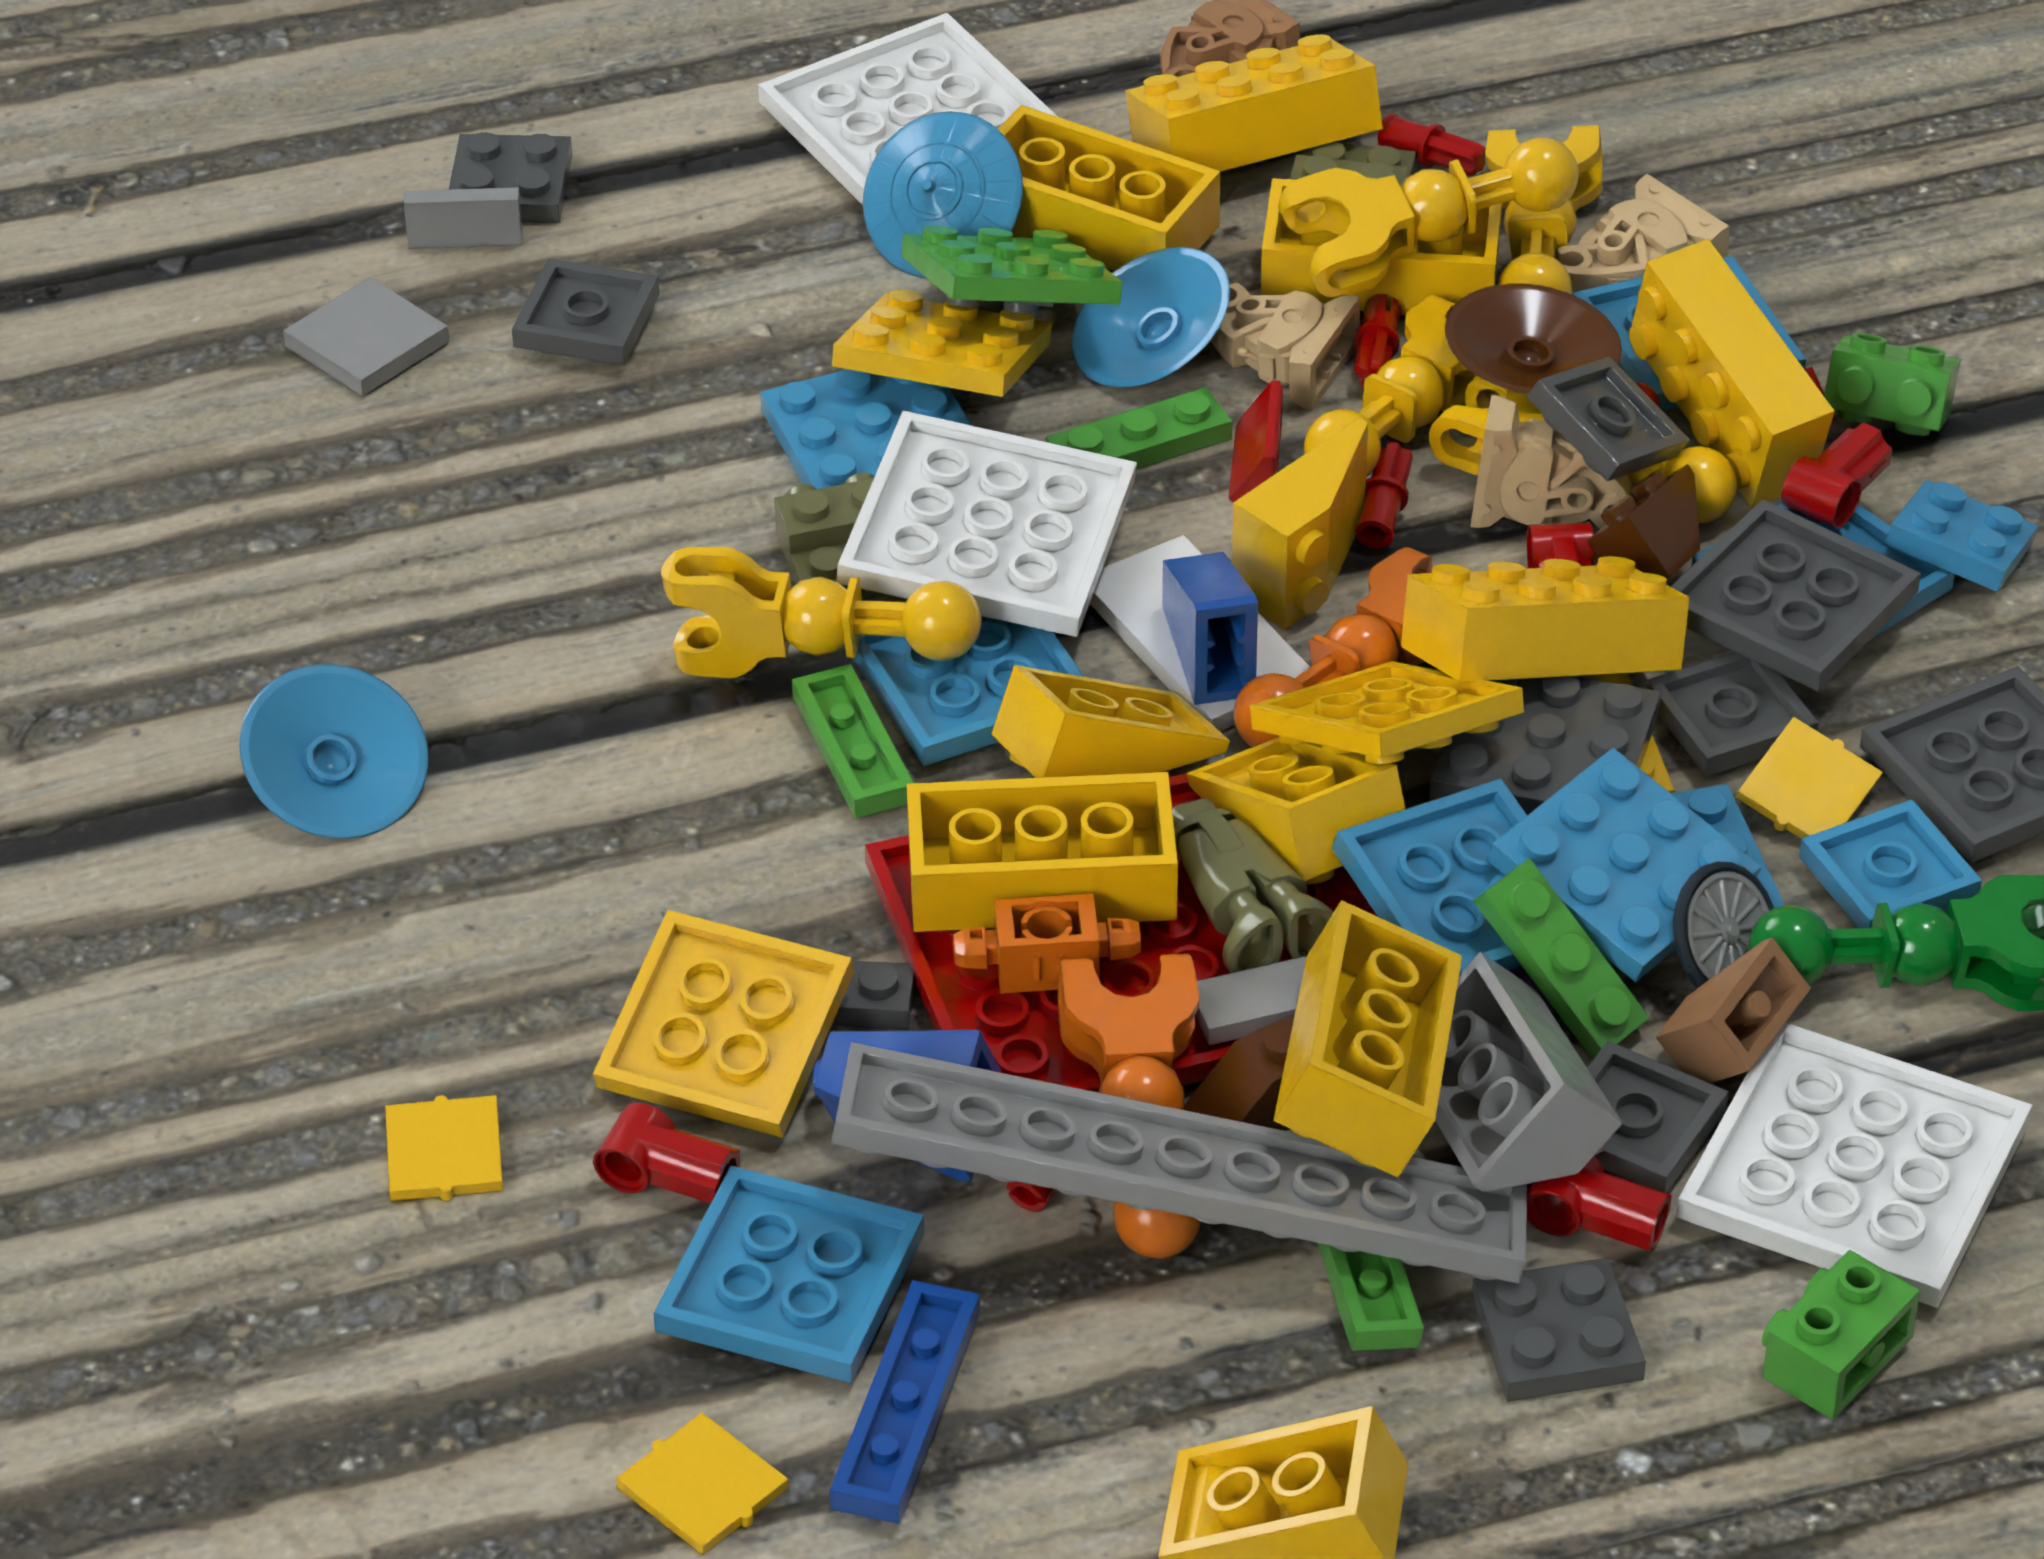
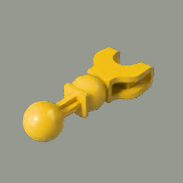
(1381, 218)
(1538, 235)
(1407, 389)
(1713, 472)
(759, 614)

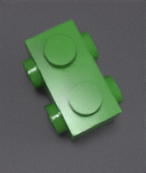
(1891, 383)
(1839, 1333)

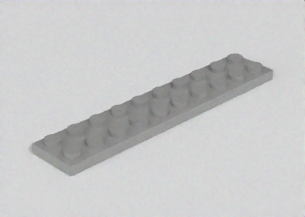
(1175, 1163)

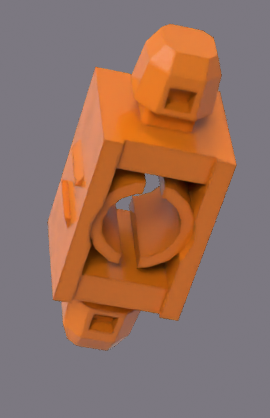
(1039, 933)

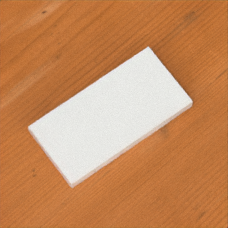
(1131, 603)

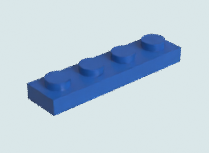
(905, 1402)

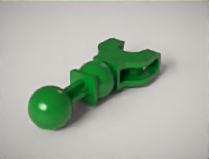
(1979, 942)

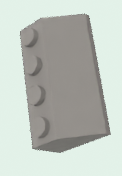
(1515, 1087)

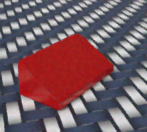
(1257, 442)

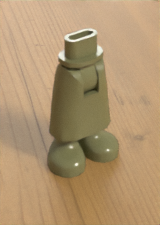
(1246, 888)

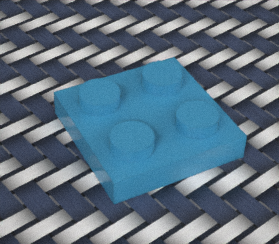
(1961, 534)
(1889, 860)

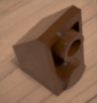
(1656, 527)

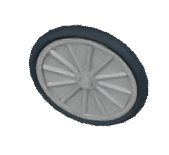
(1716, 918)

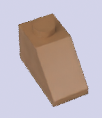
(1734, 1014)

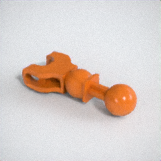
(1350, 644)
(1133, 1052)

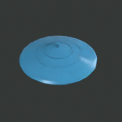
(941, 173)
(1164, 318)
(333, 751)

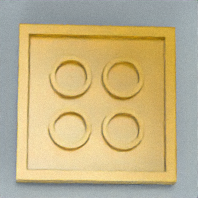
(942, 343)
(1386, 711)
(724, 1023)

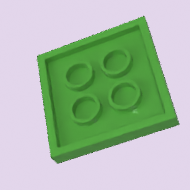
(1010, 267)

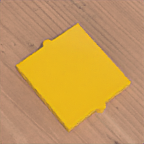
(1808, 782)
(443, 1148)
(702, 1483)

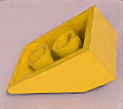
(1300, 526)
(1099, 727)
(1300, 798)
(1290, 1493)

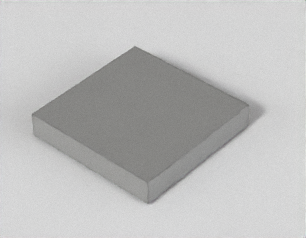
(366, 336)

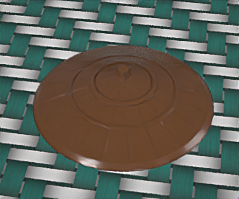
(1527, 333)

